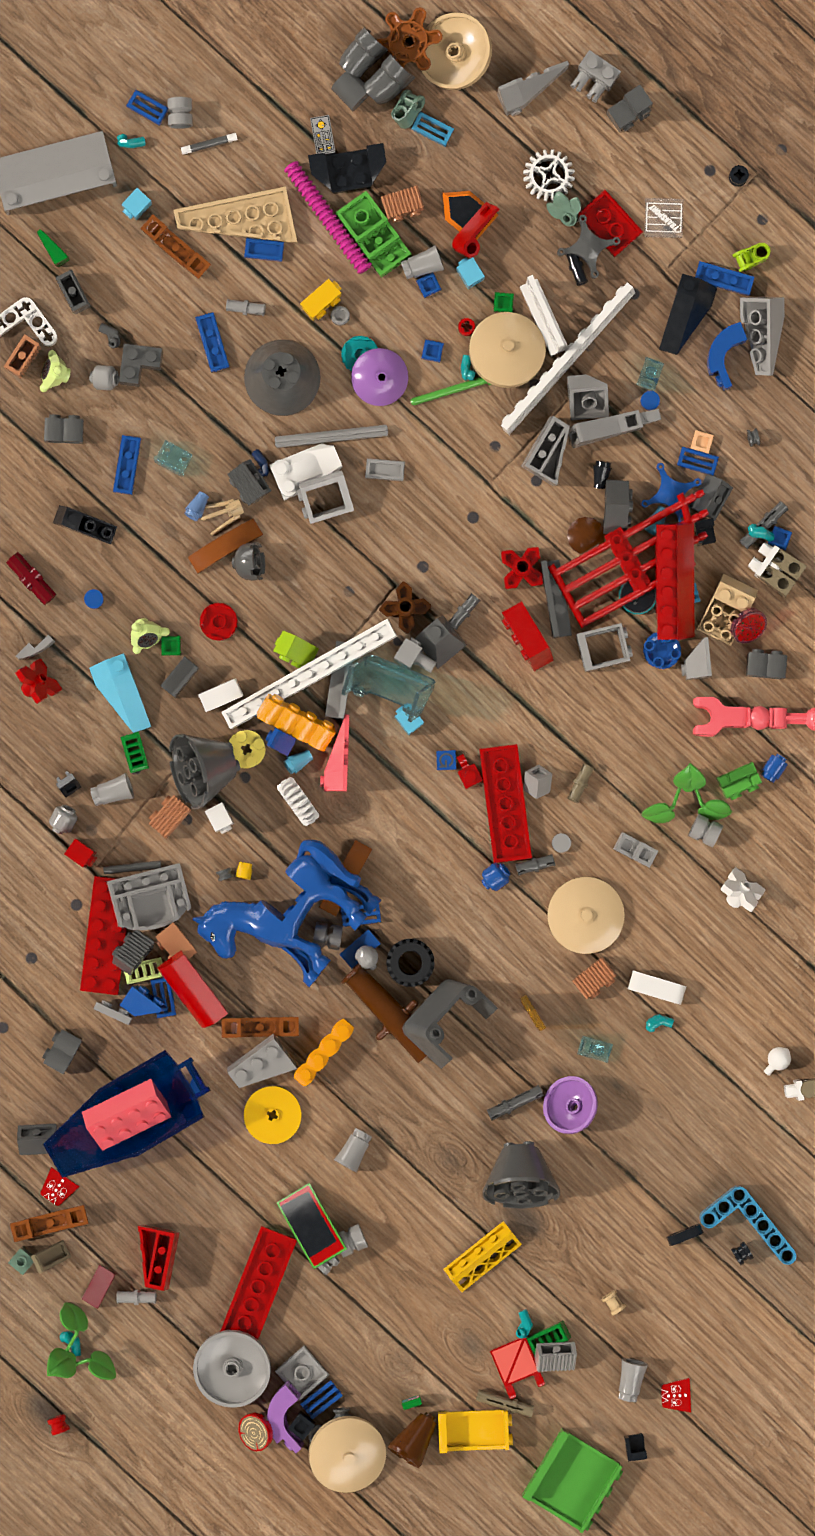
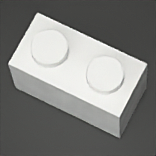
(220, 818)

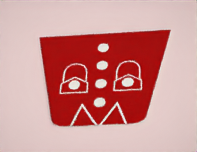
(57, 1188)
(677, 1395)

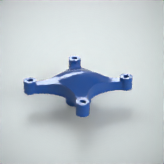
(669, 490)

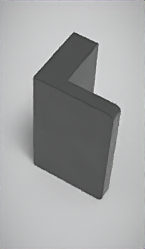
(715, 496)
(180, 677)
(31, 1138)

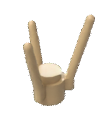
(233, 509)

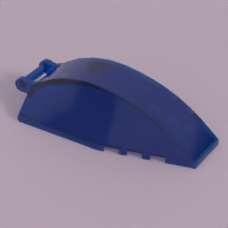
(75, 1149)

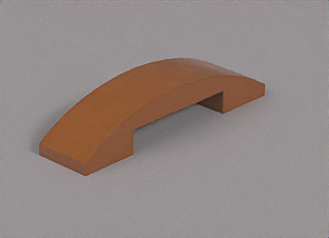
(175, 247)
(225, 545)
(353, 863)
(260, 1027)
(49, 1223)

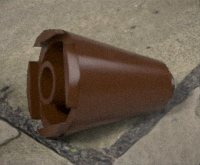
(414, 1440)

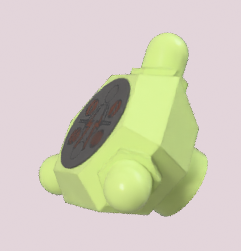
(54, 372)
(146, 634)

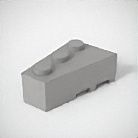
(547, 452)
(261, 1063)

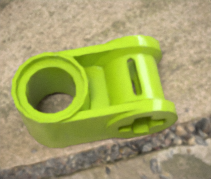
(750, 257)

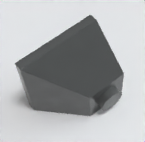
(440, 641)

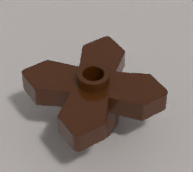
(404, 597)

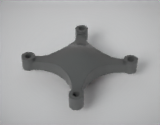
(588, 246)

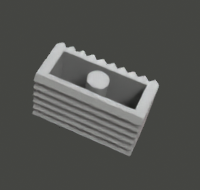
(555, 1356)

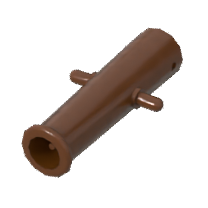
(384, 1007)

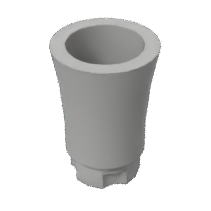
(423, 263)
(113, 791)
(353, 1150)
(631, 1379)

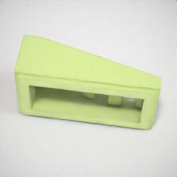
(129, 978)

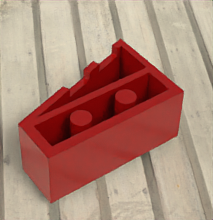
(527, 635)
(158, 1255)

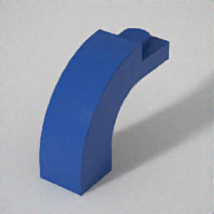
(725, 340)

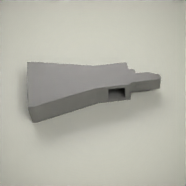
(612, 426)

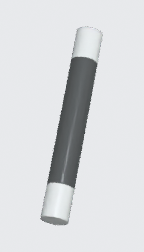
(209, 143)

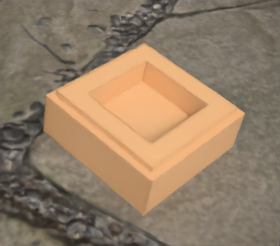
(701, 441)

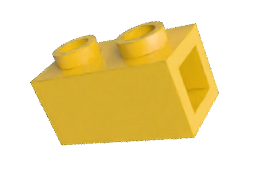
(324, 296)

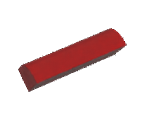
(192, 990)

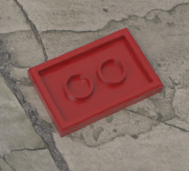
(609, 220)

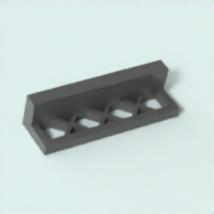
(555, 602)

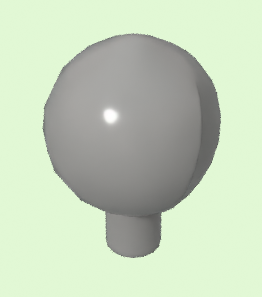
(367, 957)

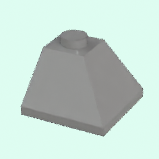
(587, 397)
(698, 662)

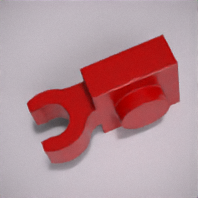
(469, 774)

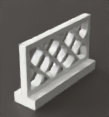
(543, 316)

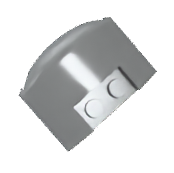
(150, 898)

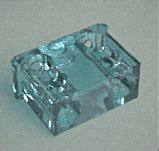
(172, 459)

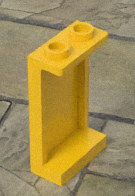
(474, 1430)

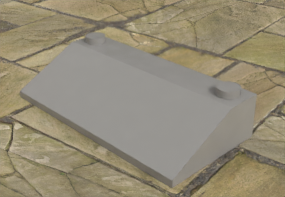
(55, 171)

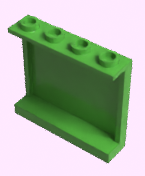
(573, 1480)

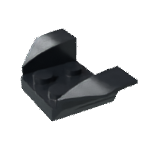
(349, 169)

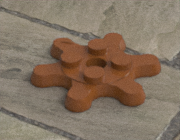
(411, 28)

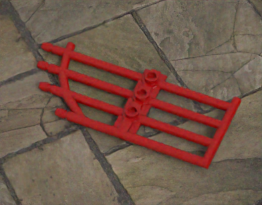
(626, 558)

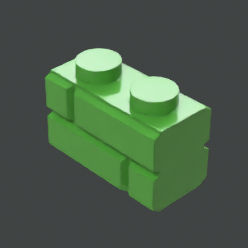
(739, 780)

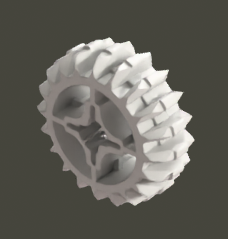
(556, 160)
(298, 801)

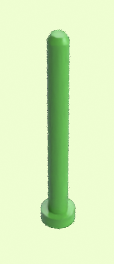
(447, 391)

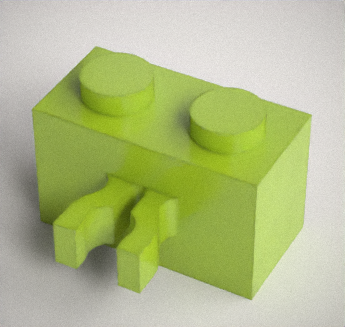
(294, 649)

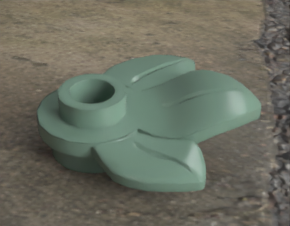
(563, 207)

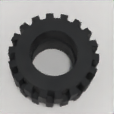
(403, 978)

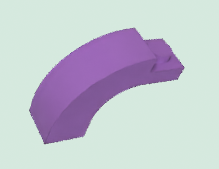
(277, 1416)

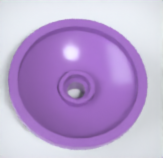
(366, 381)
(560, 1104)

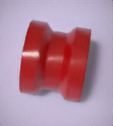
(58, 1424)

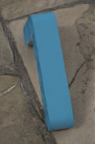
(753, 1219)

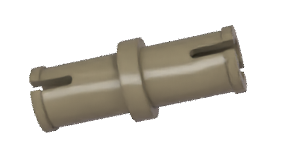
(580, 783)

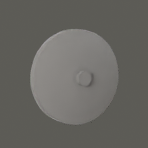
(232, 1368)

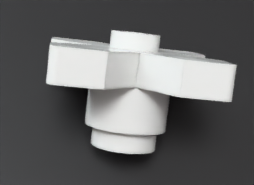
(741, 892)

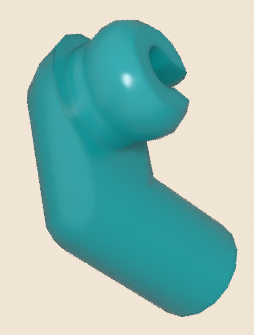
(130, 143)
(467, 374)
(760, 532)
(658, 1020)
(525, 1326)
(76, 1347)

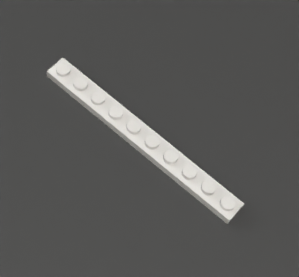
(571, 354)
(312, 672)

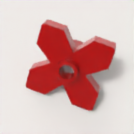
(513, 561)
(36, 682)

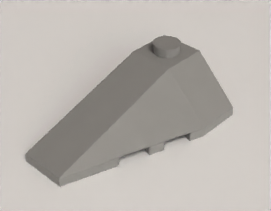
(519, 93)
(764, 326)

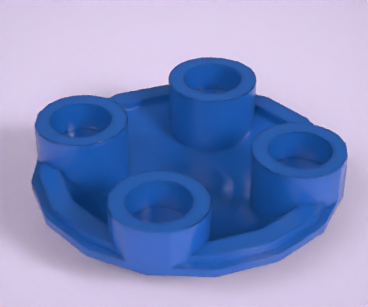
(661, 653)

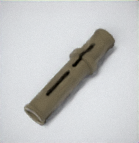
(513, 1406)

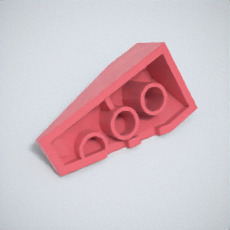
(337, 767)

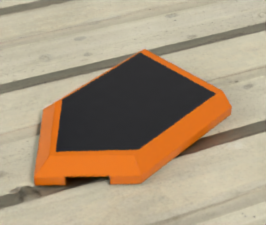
(461, 207)

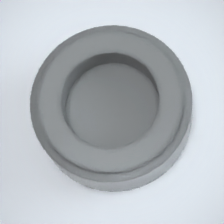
(340, 315)
(561, 843)

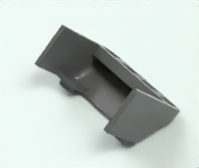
(423, 1026)

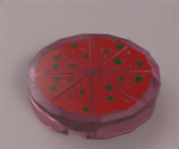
(748, 626)

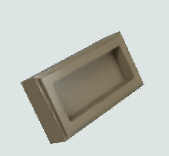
(51, 1256)

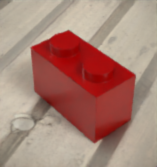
(81, 853)

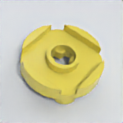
(256, 743)

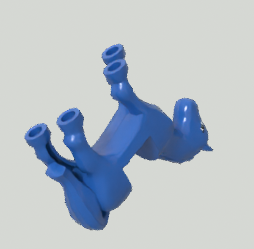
(321, 878)

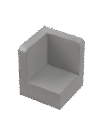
(537, 781)

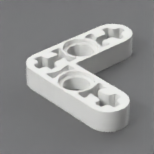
(28, 316)

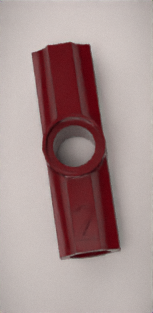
(31, 578)

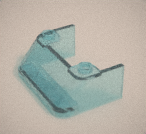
(389, 682)

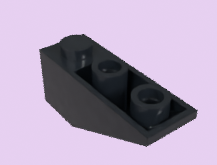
(84, 524)

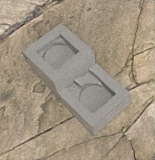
(29, 651)
(635, 849)

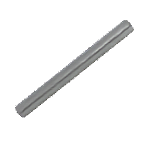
(331, 436)

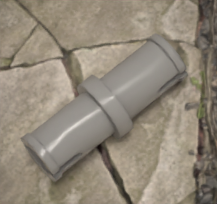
(245, 307)
(136, 1297)

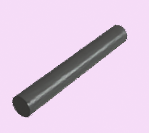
(132, 867)

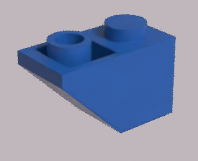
(280, 741)
(140, 1002)

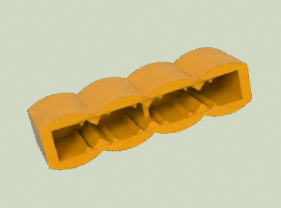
(295, 722)
(319, 1057)

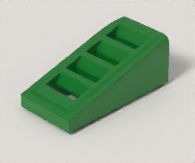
(55, 252)
(133, 769)
(562, 1328)

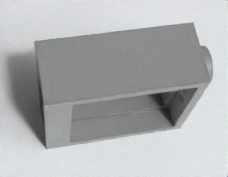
(323, 481)
(584, 652)

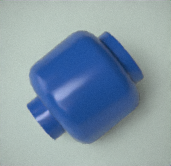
(495, 876)

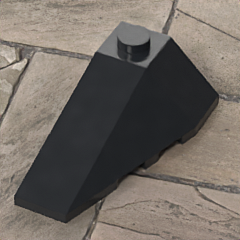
(690, 305)

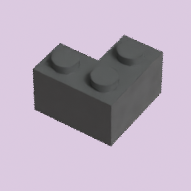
(633, 107)
(136, 358)
(617, 505)

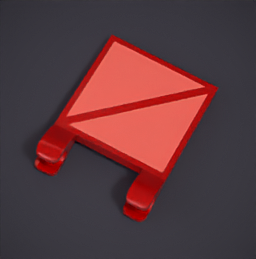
(515, 1363)

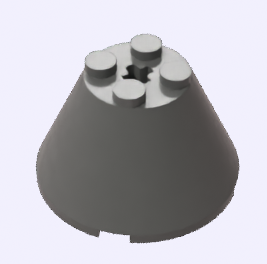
(282, 394)
(201, 767)
(520, 1178)

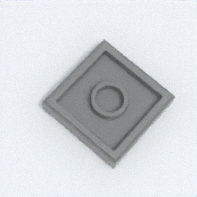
(302, 1371)

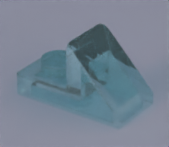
(650, 374)
(594, 1049)

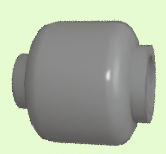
(104, 377)
(63, 819)

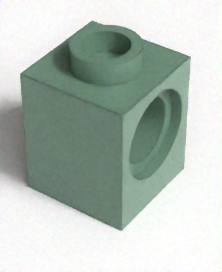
(21, 1260)

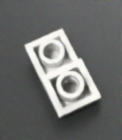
(220, 695)

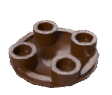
(585, 534)

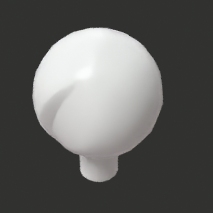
(778, 1059)

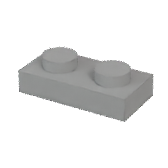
(106, 1008)

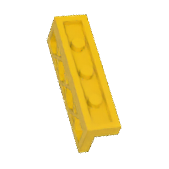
(480, 1255)

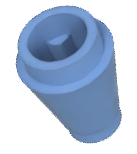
(196, 507)

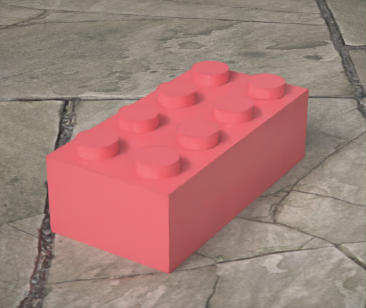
(126, 1114)

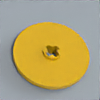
(274, 1130)

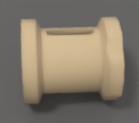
(613, 1302)

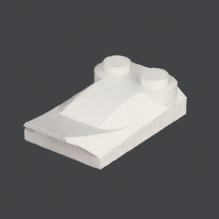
(303, 467)

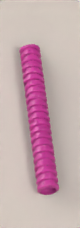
(327, 217)

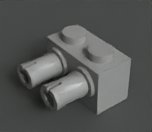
(598, 71)
(411, 654)

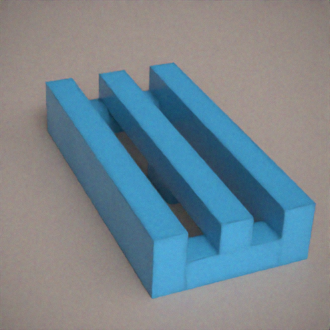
(442, 142)

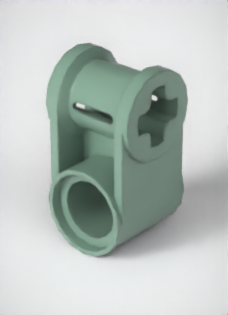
(408, 105)

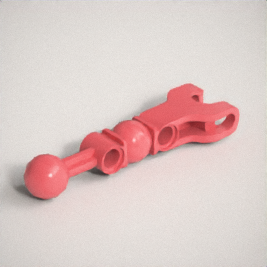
(744, 717)

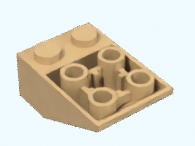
(725, 605)

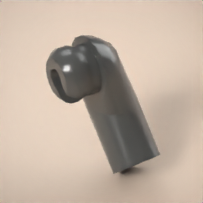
(112, 334)

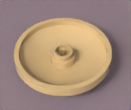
(461, 54)
(507, 349)
(585, 915)
(347, 1454)

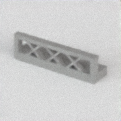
(336, 701)

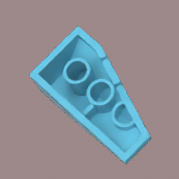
(118, 686)

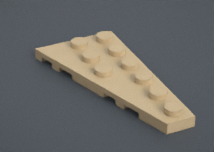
(253, 215)

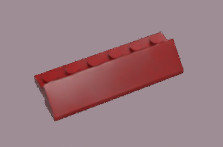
(675, 581)

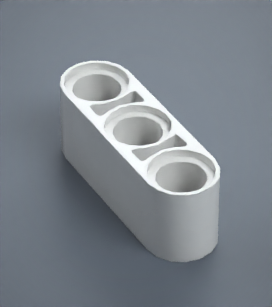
(657, 987)

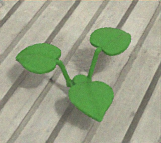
(688, 780)
(63, 1363)

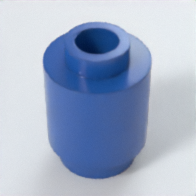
(774, 768)

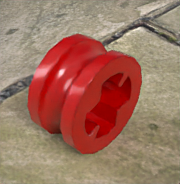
(471, 323)

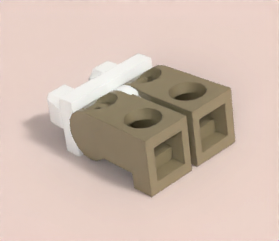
(771, 569)
(800, 1089)

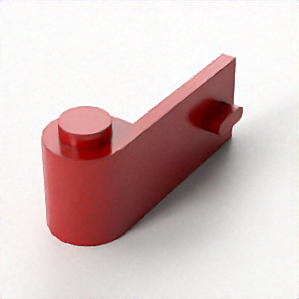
(465, 240)

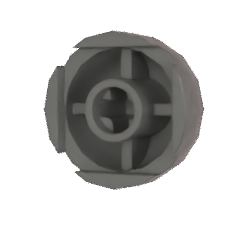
(249, 561)

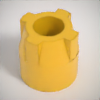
(244, 871)

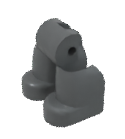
(382, 86)

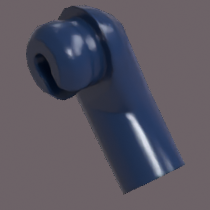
(262, 462)

